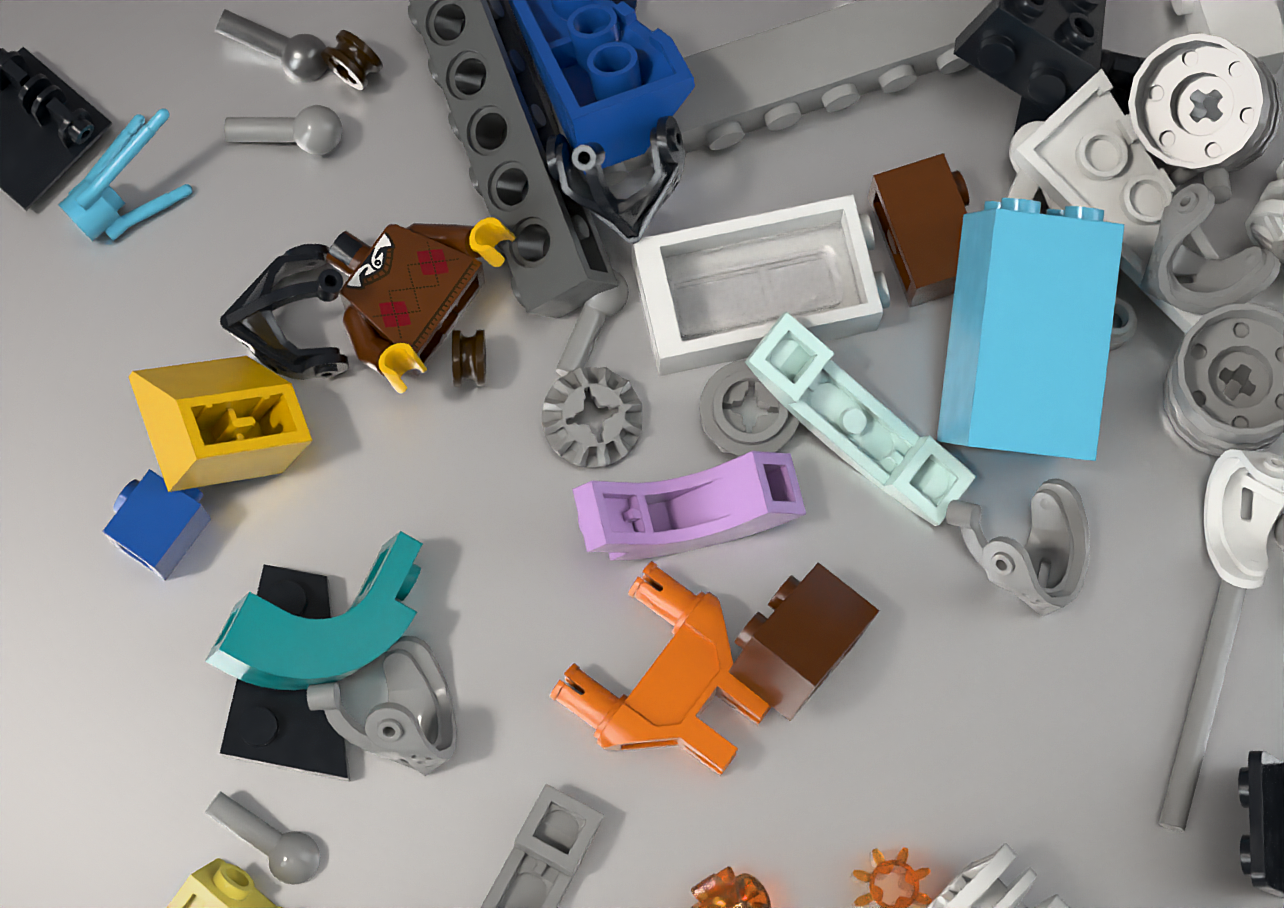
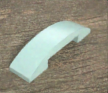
(854, 423)

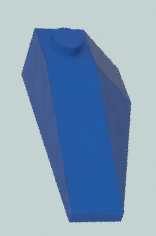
(604, 72)

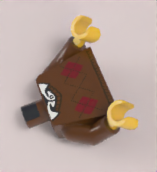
(411, 289)

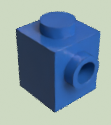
(155, 523)

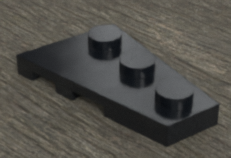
(276, 724)

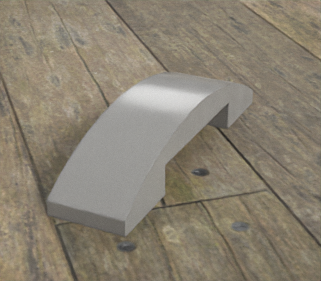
(545, 853)

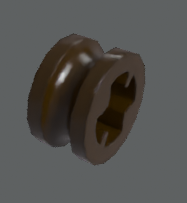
(352, 59)
(468, 358)

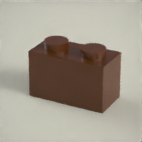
(921, 224)
(801, 640)

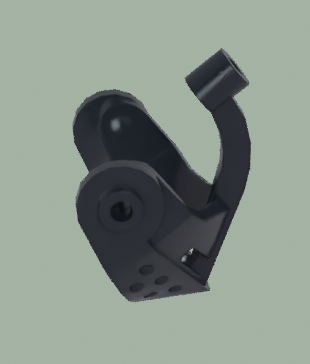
(624, 216)
(255, 326)

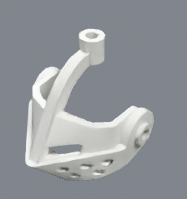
(1236, 543)

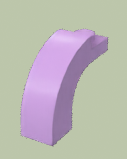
(690, 510)

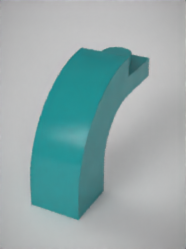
(292, 652)

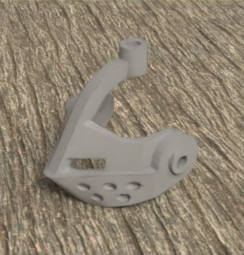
(1214, 281)
(1056, 537)
(416, 721)

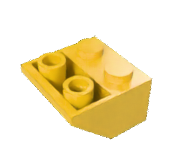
(219, 421)

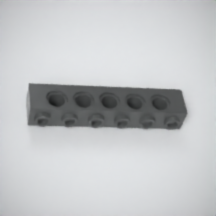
(514, 98)

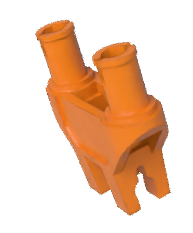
(675, 688)

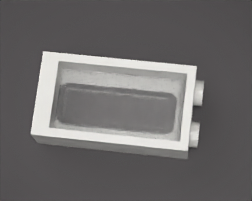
(726, 283)

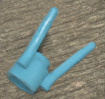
(95, 204)

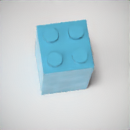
(1031, 329)

